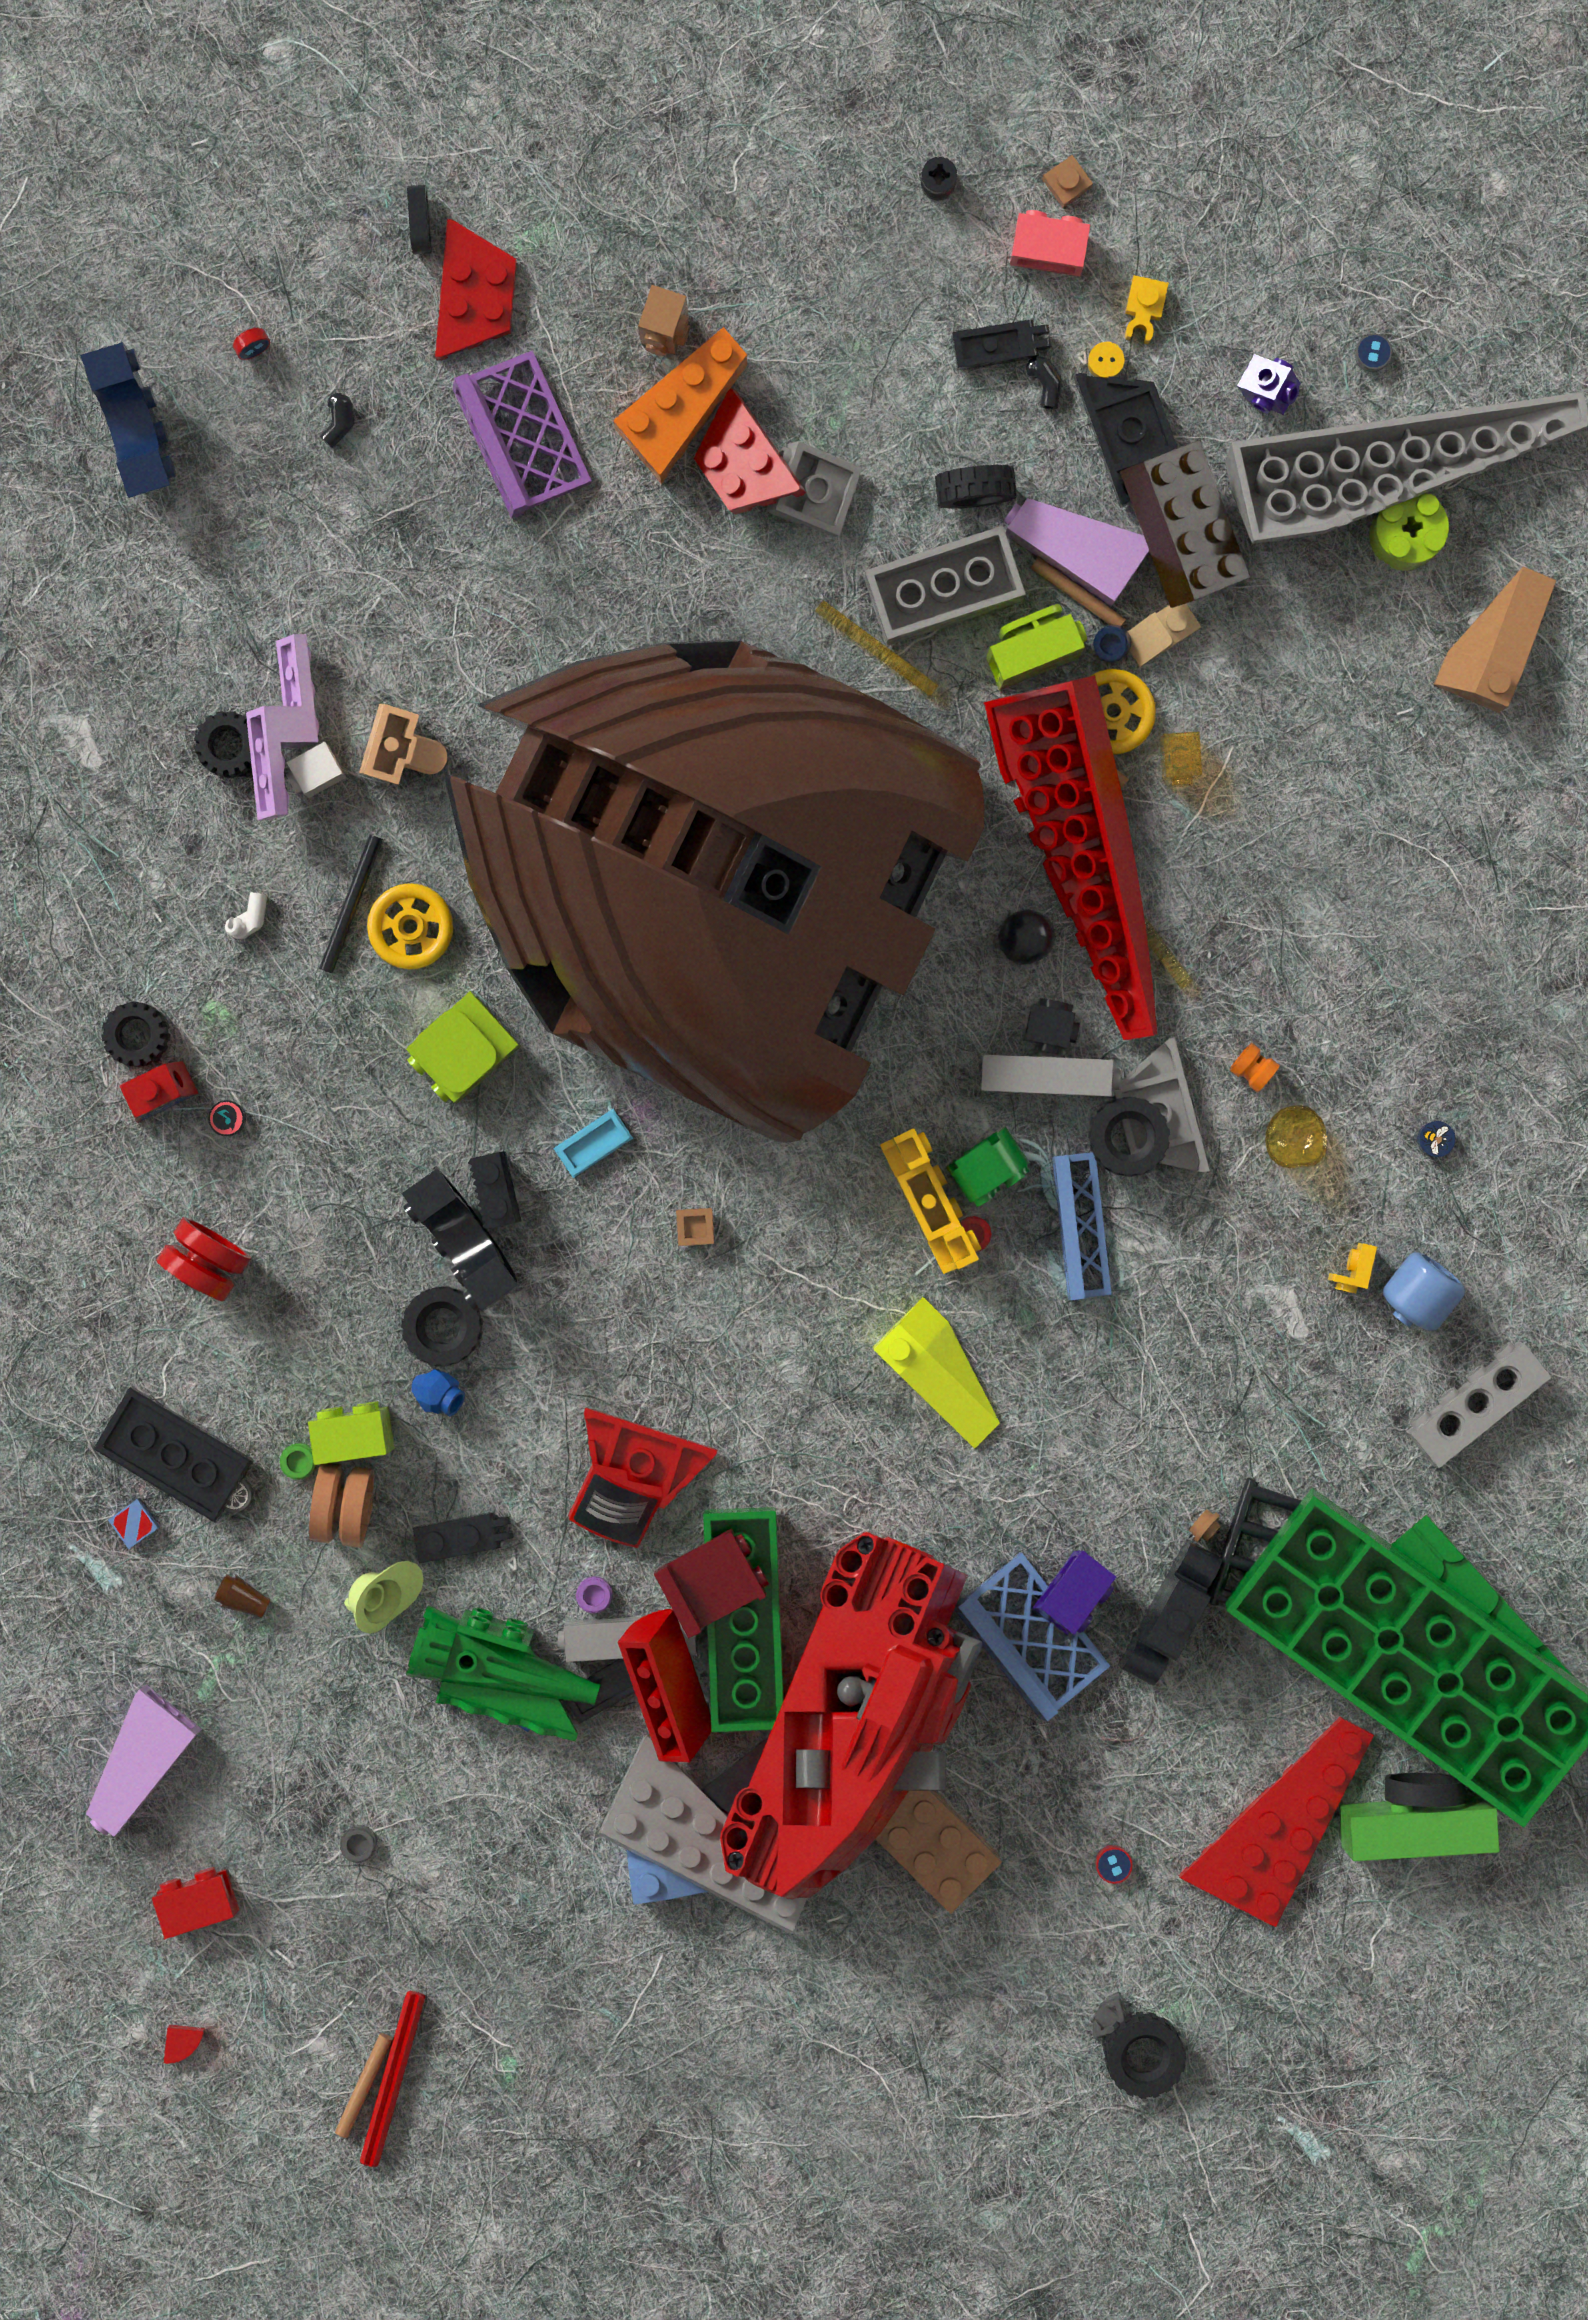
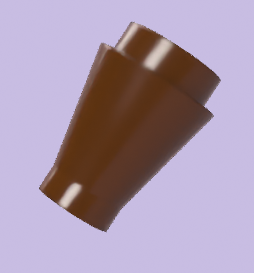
(241, 1597)

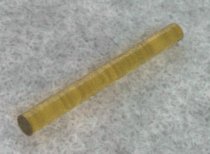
(876, 648)
(1161, 950)

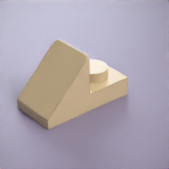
(1161, 632)

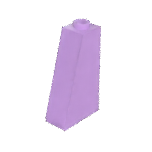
(1081, 548)
(142, 1755)

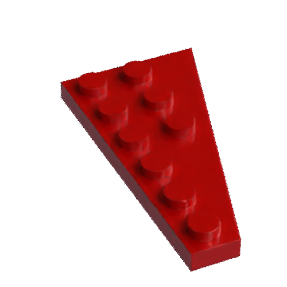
(1275, 1837)

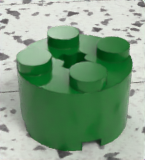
(988, 1165)

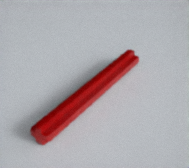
(392, 2078)

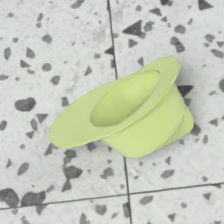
(384, 1595)

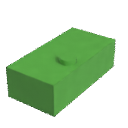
(1406, 1831)

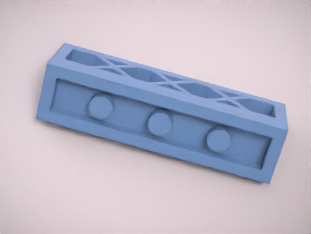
(1068, 1226)

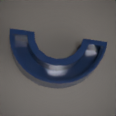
(130, 418)

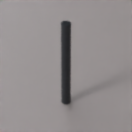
(350, 904)

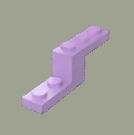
(282, 727)

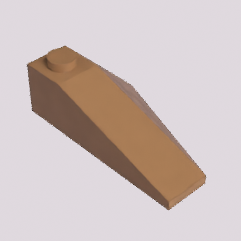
(1495, 648)

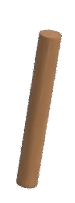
(1077, 592)
(363, 2085)

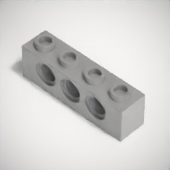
(1526, 1378)

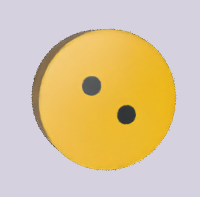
(1106, 360)

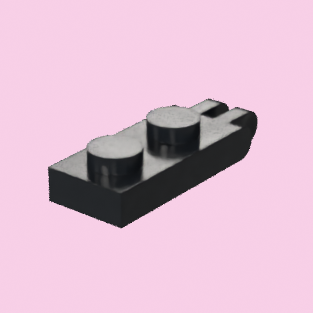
(999, 344)
(460, 1536)

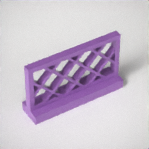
(493, 446)

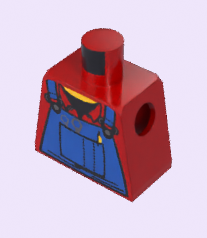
(158, 1090)

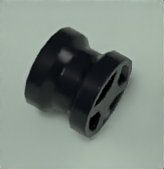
(937, 186)

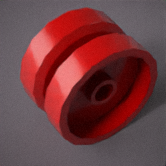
(201, 1262)

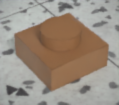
(1067, 181)
(695, 1226)

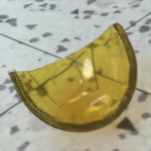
(1296, 1137)

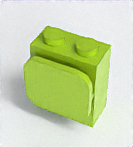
(1035, 646)
(461, 1048)

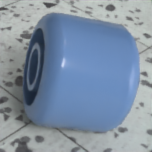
(1423, 1292)

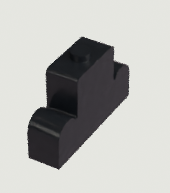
(1172, 1613)

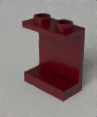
(711, 1581)

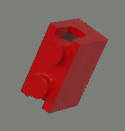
(195, 1902)

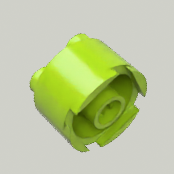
(1398, 547)

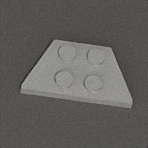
(1163, 1084)

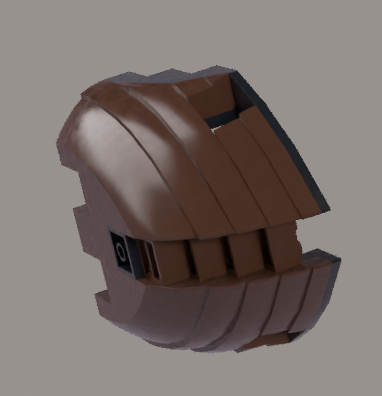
(711, 862)

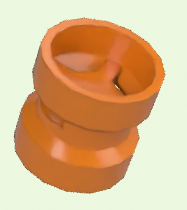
(1254, 1067)

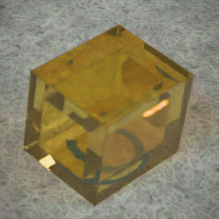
(1181, 758)

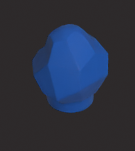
(438, 1392)

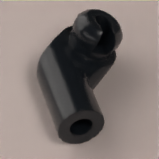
(1050, 379)
(342, 419)

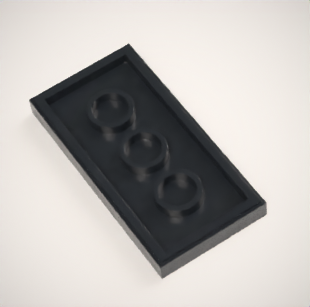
(173, 1454)

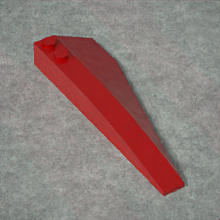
(1068, 781)

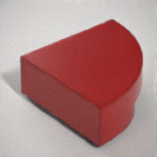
(181, 2042)

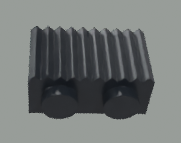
(495, 1190)

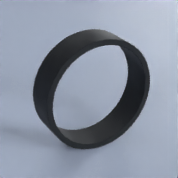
(1424, 1790)

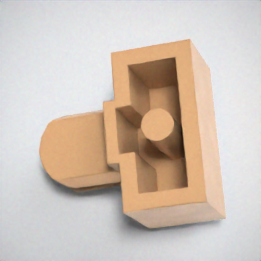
(396, 747)

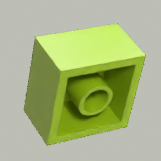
(351, 1435)

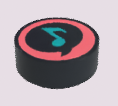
(227, 1118)

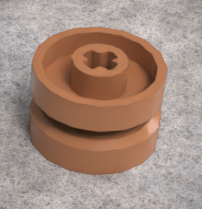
(345, 1506)

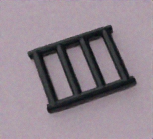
(1240, 1526)

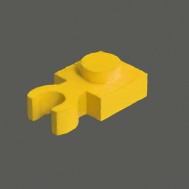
(1145, 303)

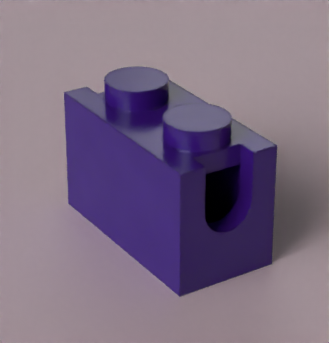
(1075, 1593)

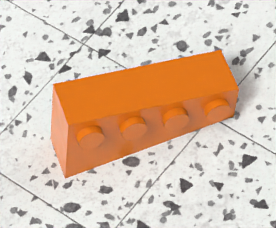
(680, 404)

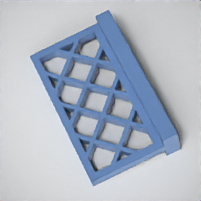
(1006, 1655)

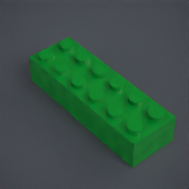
(747, 1642)

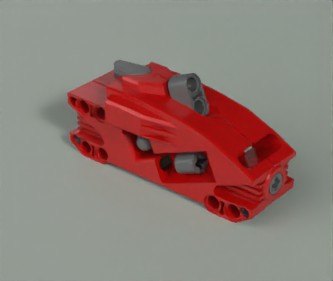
(838, 1773)

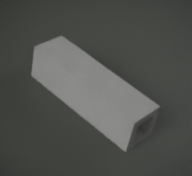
(1050, 1076)
(599, 1637)

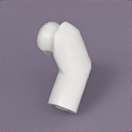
(249, 921)

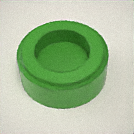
(297, 1461)

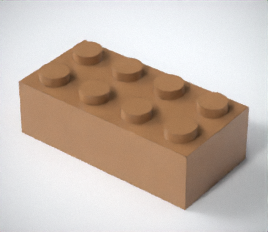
(938, 1848)

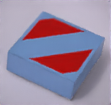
(134, 1523)

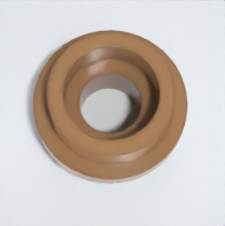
(1205, 1526)

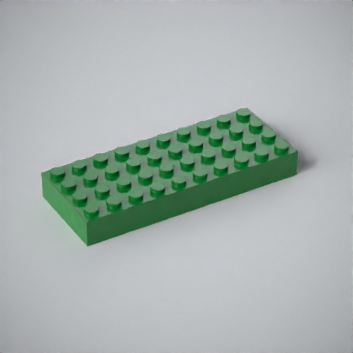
(1416, 1656)

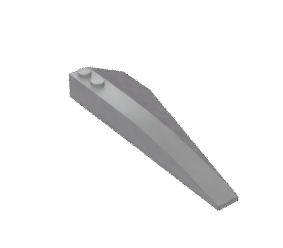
(1345, 473)

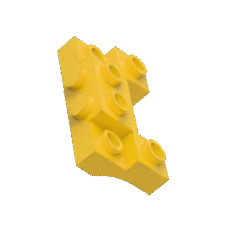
(931, 1207)

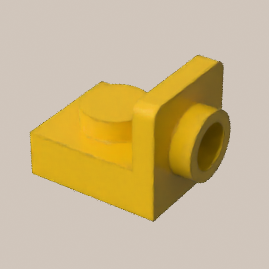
(1361, 1264)

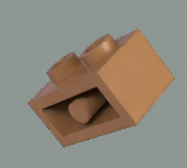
(664, 321)

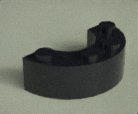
(463, 1238)

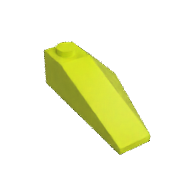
(935, 1366)

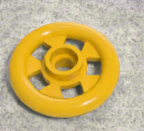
(1142, 708)
(396, 953)

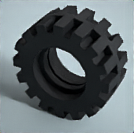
(205, 744)
(113, 1030)

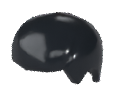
(1026, 936)

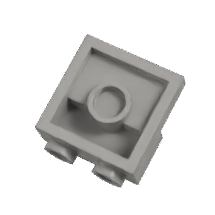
(828, 489)

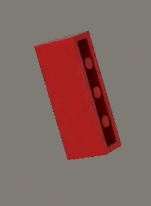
(666, 1686)

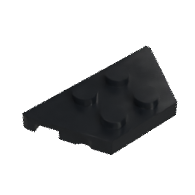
(1125, 423)

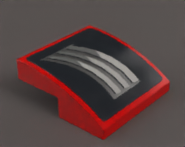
(614, 1506)

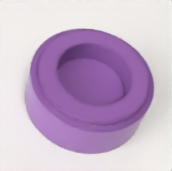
(594, 1594)

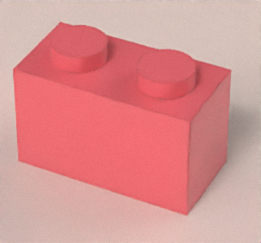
(1050, 243)

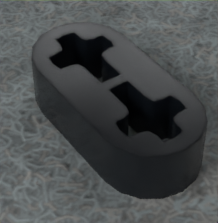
(419, 219)

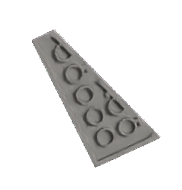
(680, 1829)

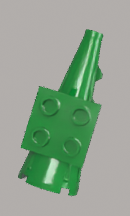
(500, 1676)

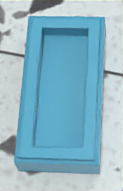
(593, 1143)

